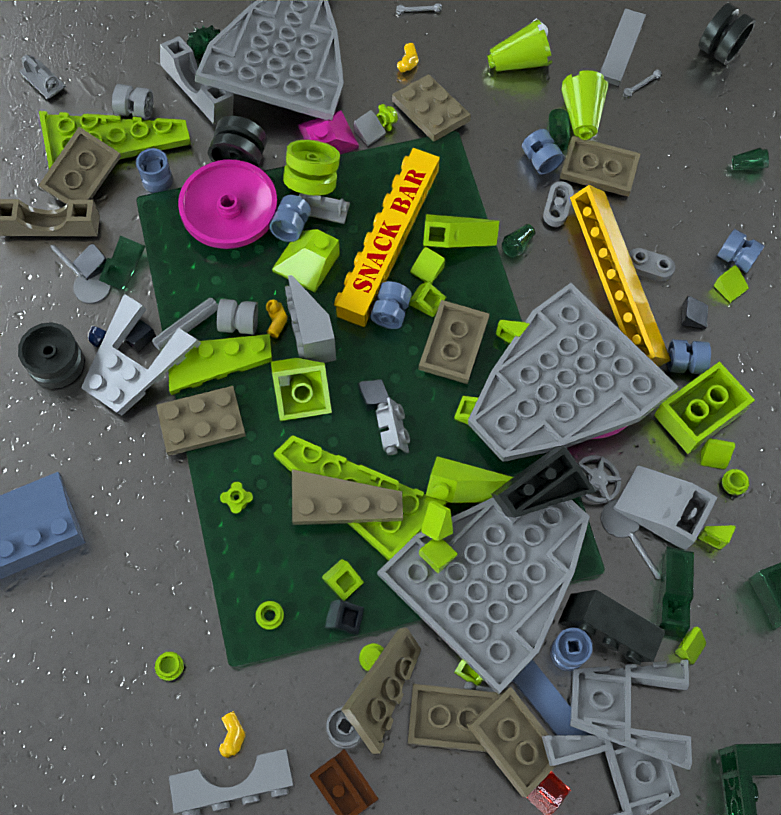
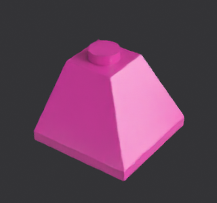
(334, 132)

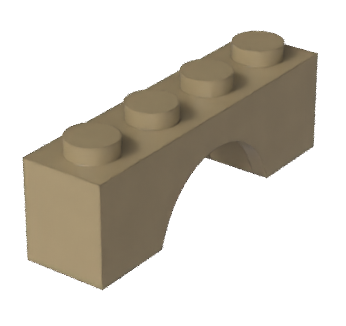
(73, 219)

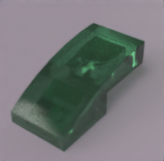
(122, 264)

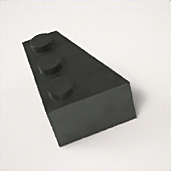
(542, 484)
(613, 625)

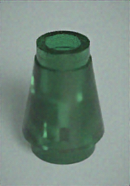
(751, 160)
(517, 241)

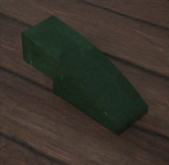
(676, 592)

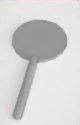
(89, 290)
(622, 527)

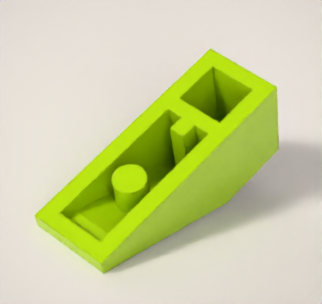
(463, 483)

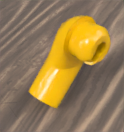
(410, 60)
(278, 316)
(234, 737)

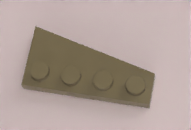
(334, 500)
(381, 689)

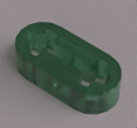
(563, 130)

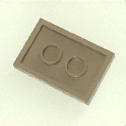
(431, 107)
(600, 166)
(80, 168)
(454, 341)
(200, 420)
(442, 715)
(513, 740)

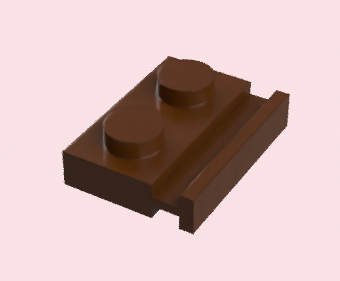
(344, 785)

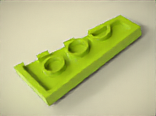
(219, 358)

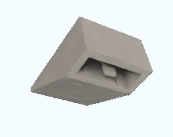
(310, 324)
(666, 505)

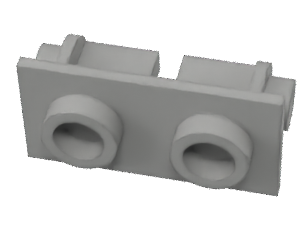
(40, 76)
(327, 208)
(396, 437)

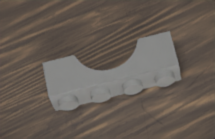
(181, 65)
(194, 791)

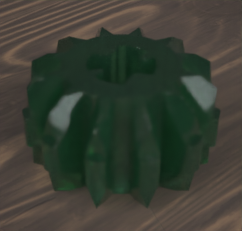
(199, 40)

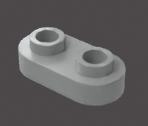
(557, 205)
(650, 265)

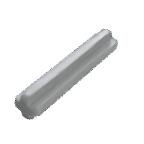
(187, 322)

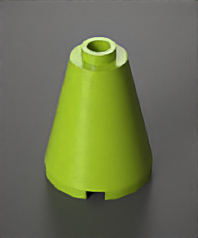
(521, 50)
(585, 101)

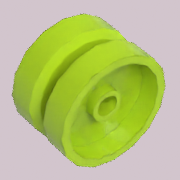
(311, 167)

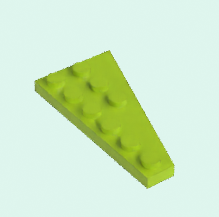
(383, 536)

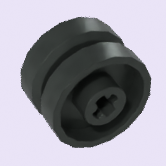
(726, 33)
(237, 140)
(51, 355)

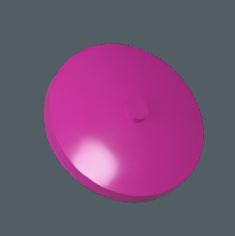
(228, 204)

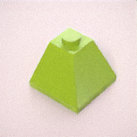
(308, 258)
(300, 388)

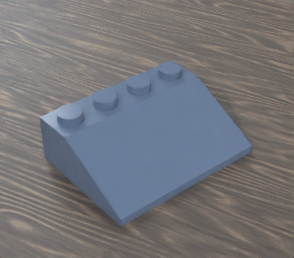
(36, 524)

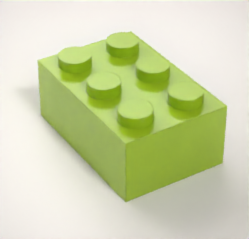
(703, 407)

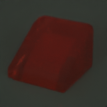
(549, 794)

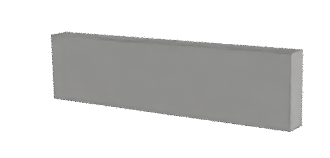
(622, 46)

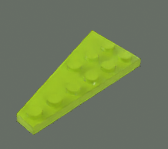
(123, 135)

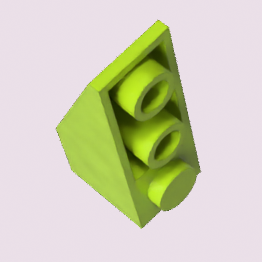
(459, 231)

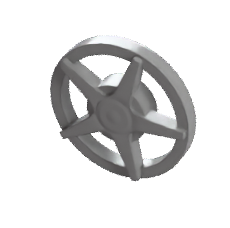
(600, 479)

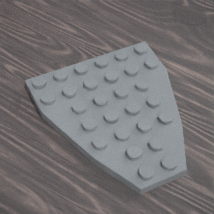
(279, 56)
(566, 381)
(500, 587)

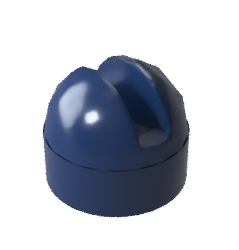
(96, 336)

